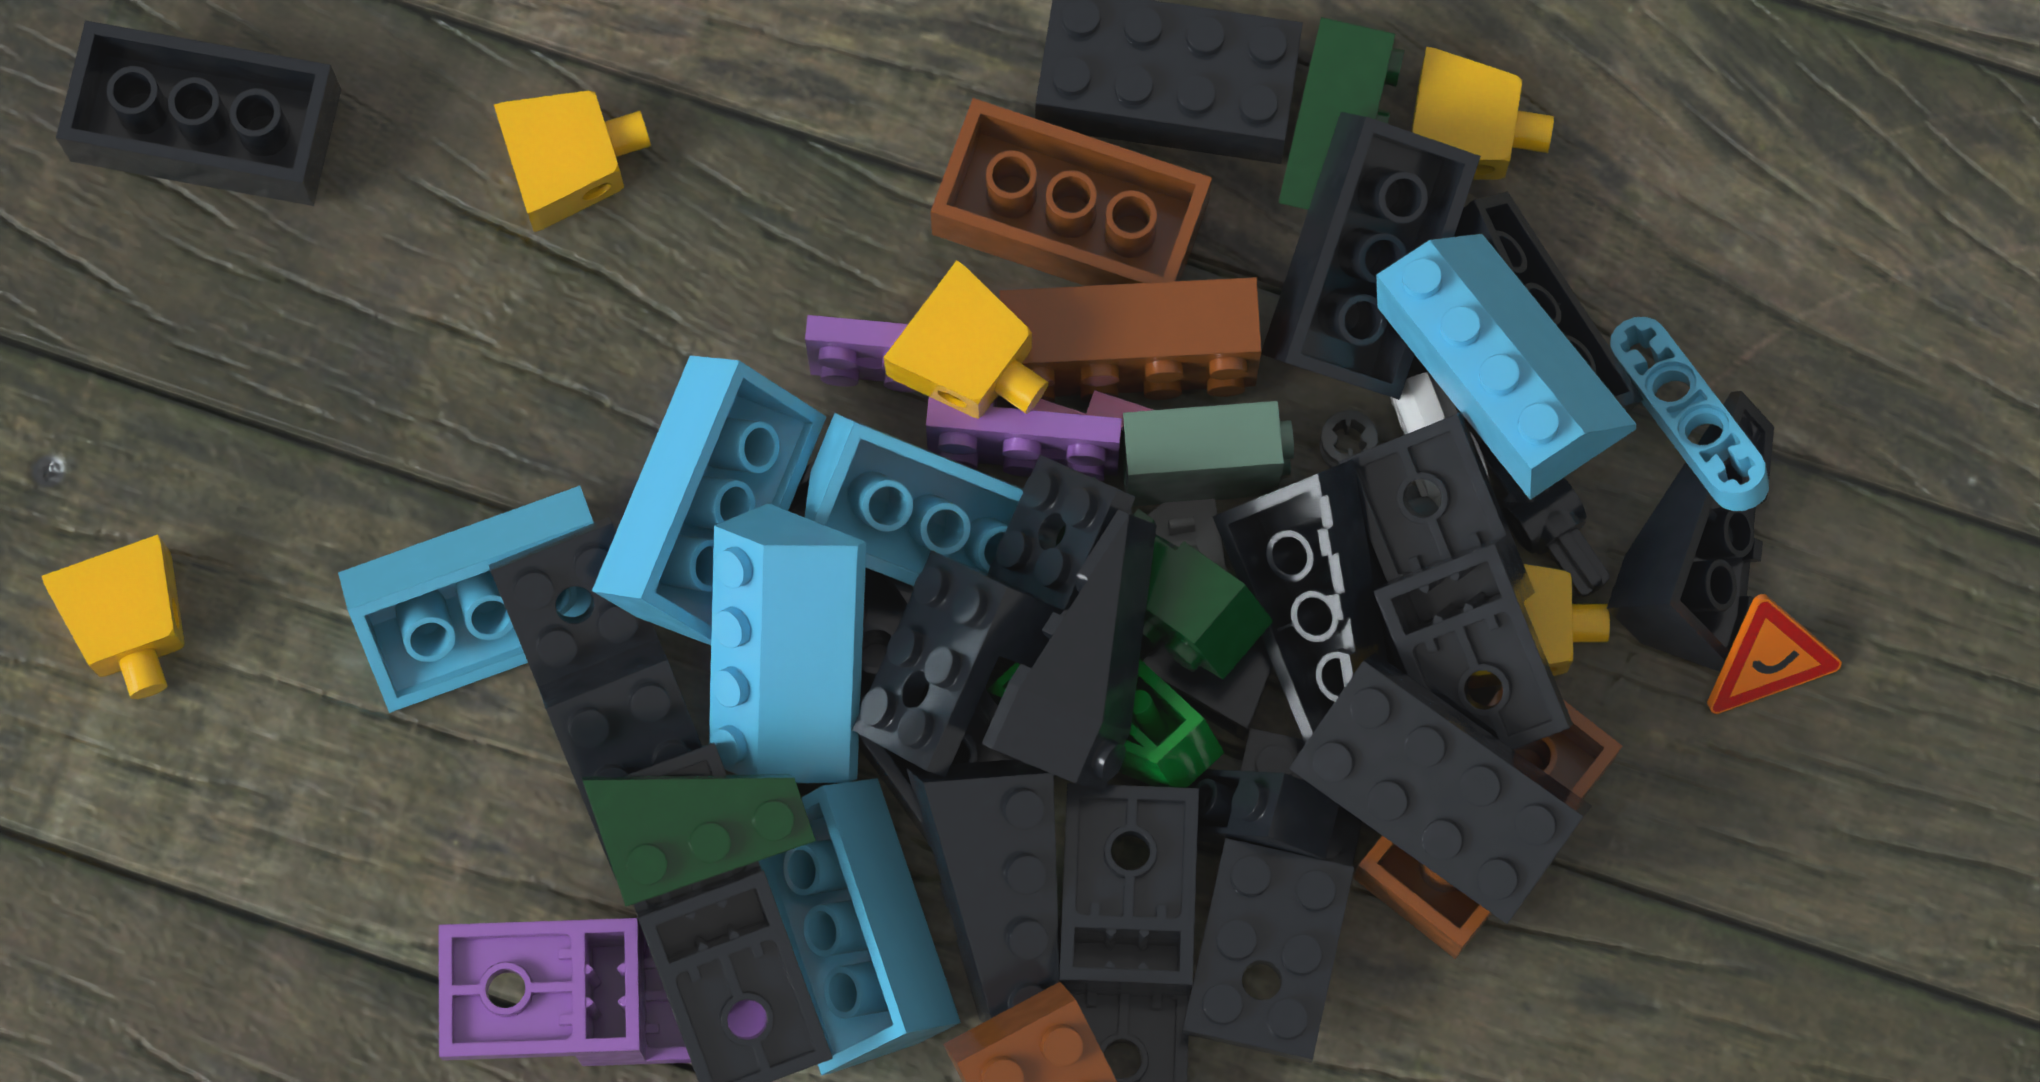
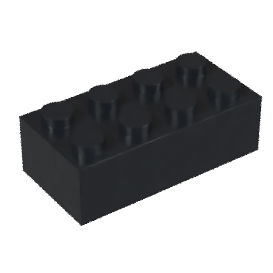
(1170, 76)
(199, 113)
(1371, 206)
(1440, 787)

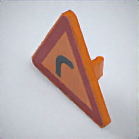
(1769, 657)

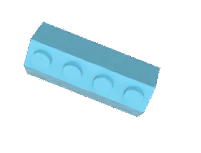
(1500, 359)
(718, 454)
(906, 501)
(434, 608)
(786, 646)
(859, 929)

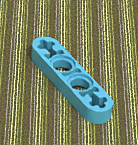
(1694, 409)

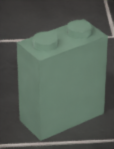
(1205, 452)

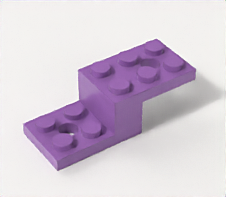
(855, 350)
(585, 994)

